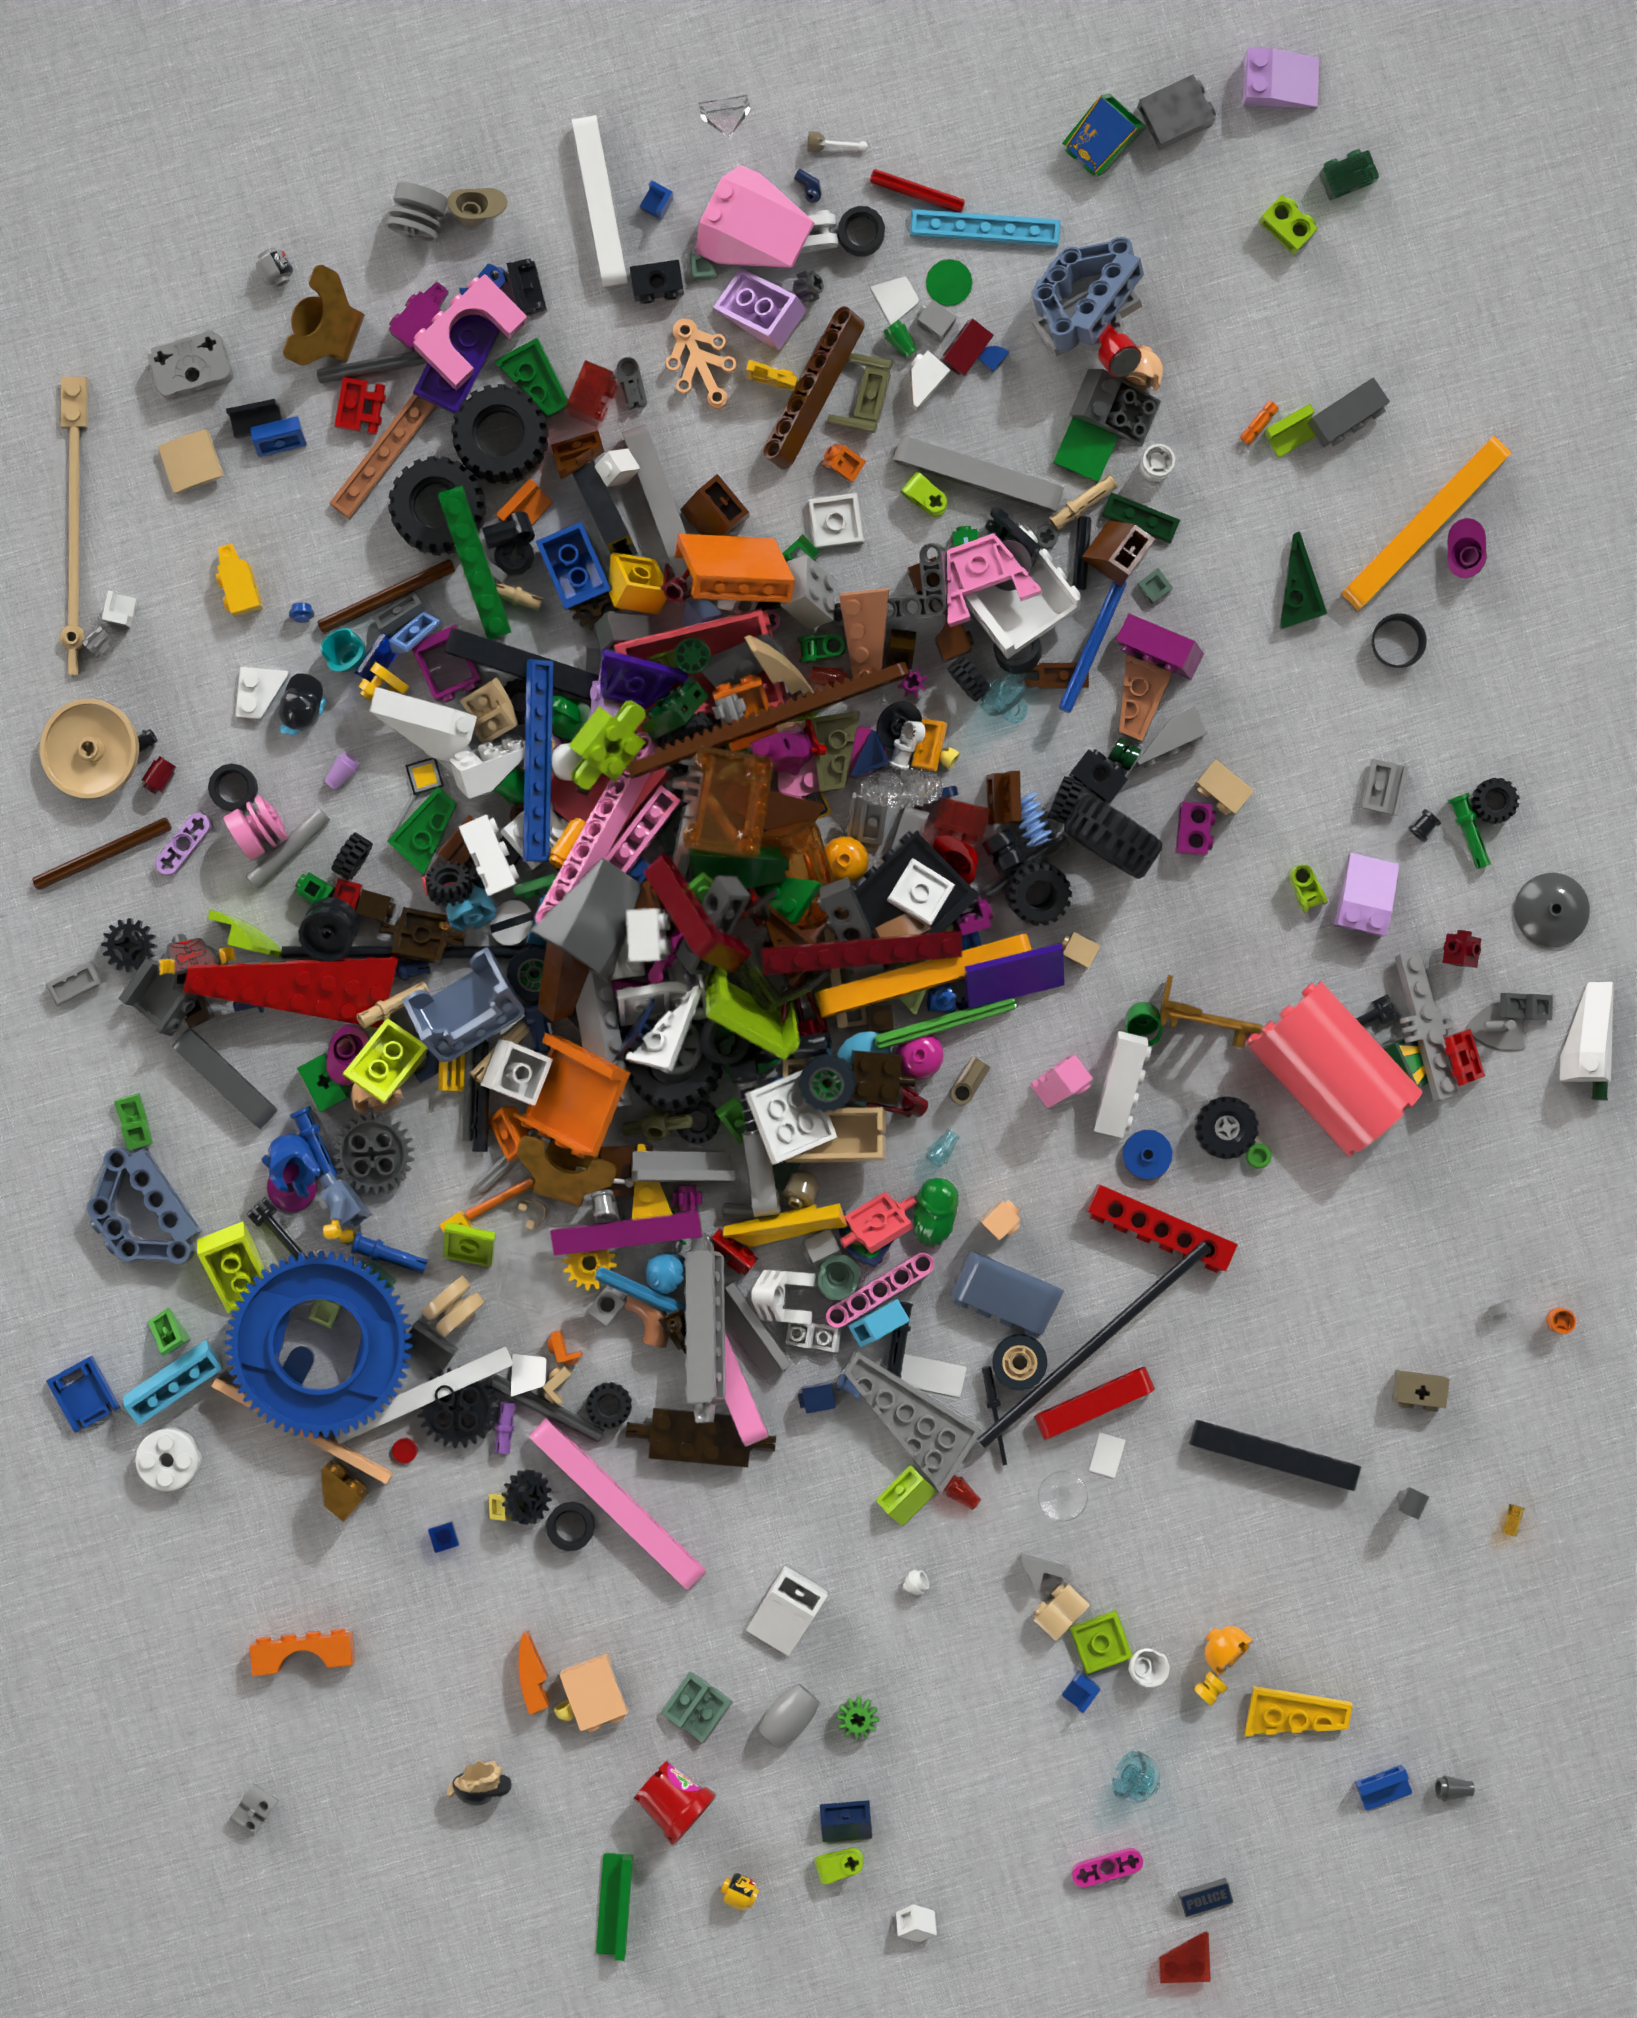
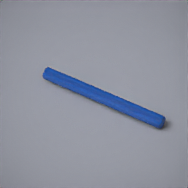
(1091, 647)

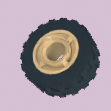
(1008, 1373)

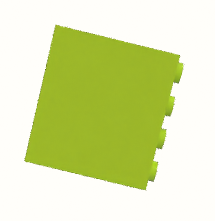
(741, 1014)

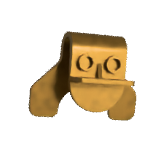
(323, 323)
(556, 1172)

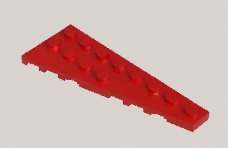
(304, 987)

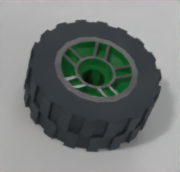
(520, 971)
(815, 1090)

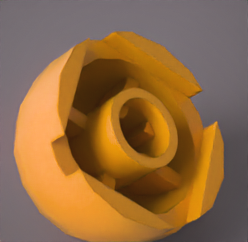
(847, 858)
(1225, 1647)

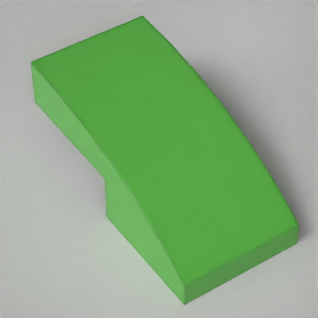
(133, 1121)

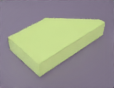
(325, 1312)

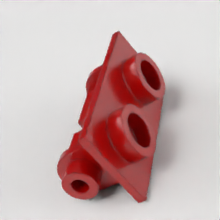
(741, 1258)

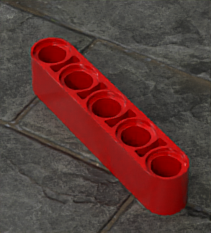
(1094, 1403)

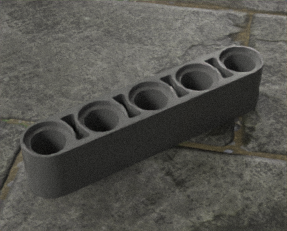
(224, 1078)

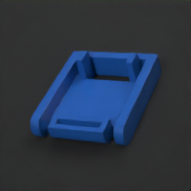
(85, 1398)

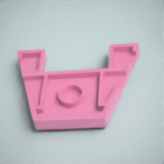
(980, 566)

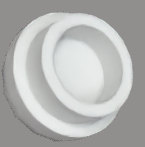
(916, 1582)

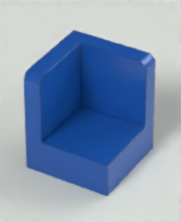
(657, 200)
(1081, 1691)

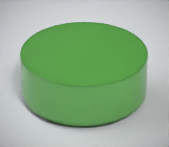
(1258, 1156)

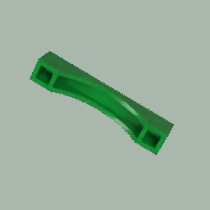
(474, 562)

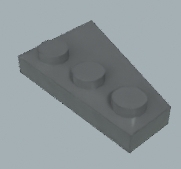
(736, 662)

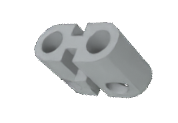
(253, 1809)

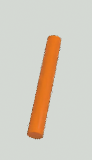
(500, 1198)

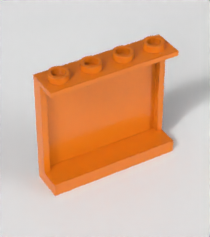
(736, 568)
(575, 1098)

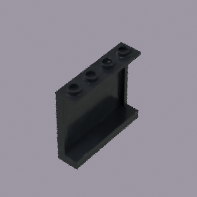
(881, 881)

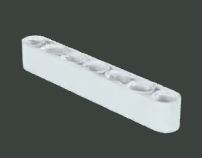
(599, 201)

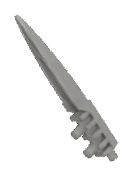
(691, 795)

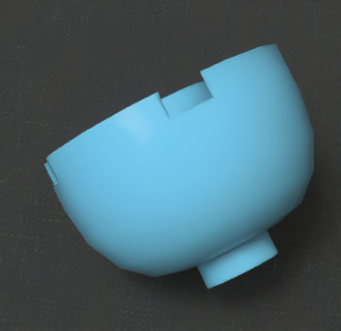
(476, 911)

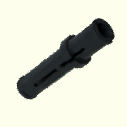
(481, 1118)
(898, 1343)

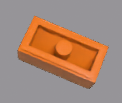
(508, 1131)

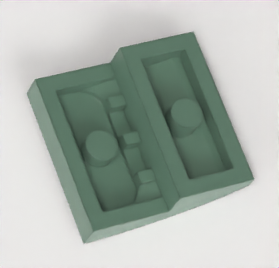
(697, 1707)

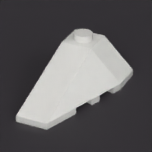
(430, 726)
(1589, 1042)

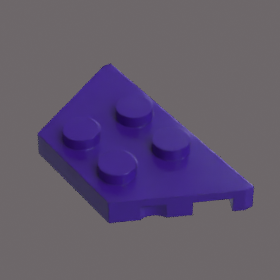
(635, 679)

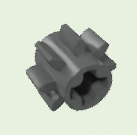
(808, 286)

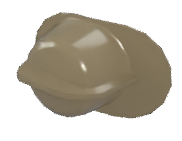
(476, 205)

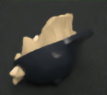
(480, 1783)

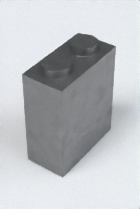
(1176, 111)

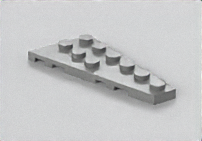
(924, 1427)

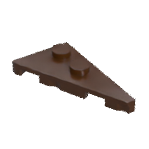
(787, 934)

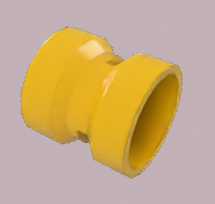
(1210, 1688)

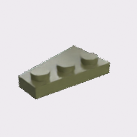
(838, 736)

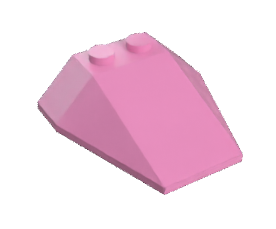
(751, 223)

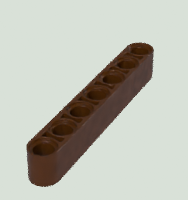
(813, 387)

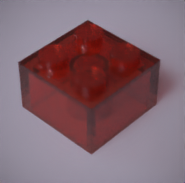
(591, 394)
(961, 820)

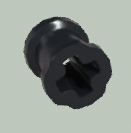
(1424, 825)

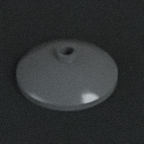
(1535, 913)

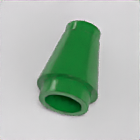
(900, 338)

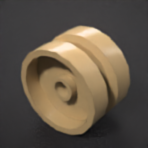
(453, 1306)

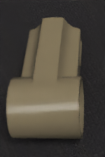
(970, 1079)

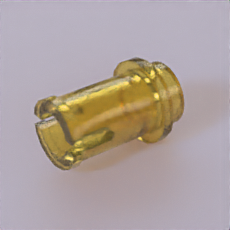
(1513, 1520)

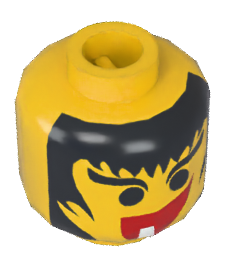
(739, 1891)

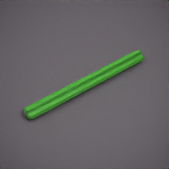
(943, 1023)

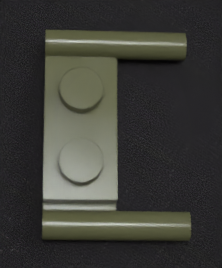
(870, 396)

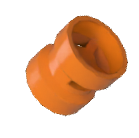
(1565, 1320)

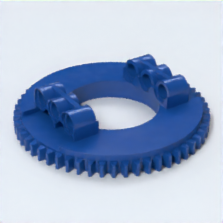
(261, 1333)

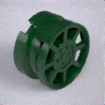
(692, 655)

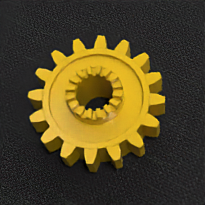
(584, 1275)

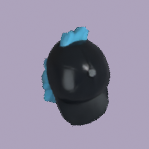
(301, 704)

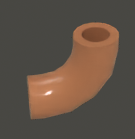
(654, 1332)

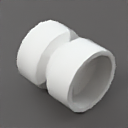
(1157, 462)

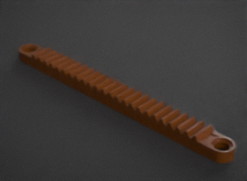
(764, 720)

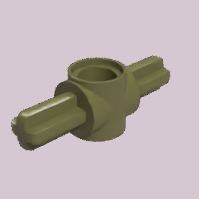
(657, 1125)

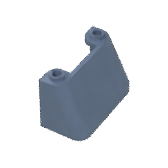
(465, 1010)

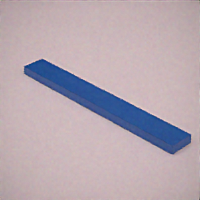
(538, 761)

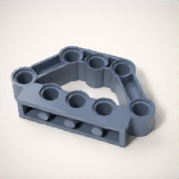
(1120, 275)
(108, 1191)

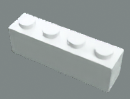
(1121, 1084)

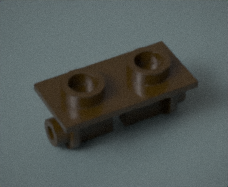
(675, 1327)

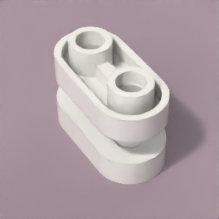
(825, 240)

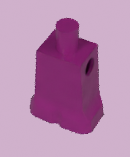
(786, 750)

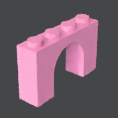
(480, 299)

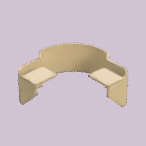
(530, 1223)

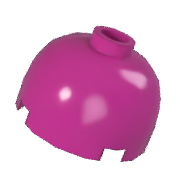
(921, 1056)

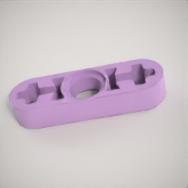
(178, 863)

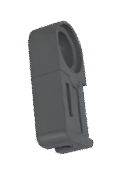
(633, 385)

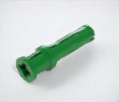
(1466, 819)

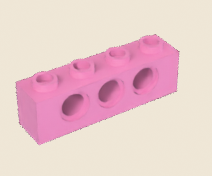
(643, 829)

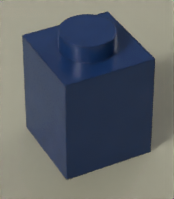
(817, 1397)

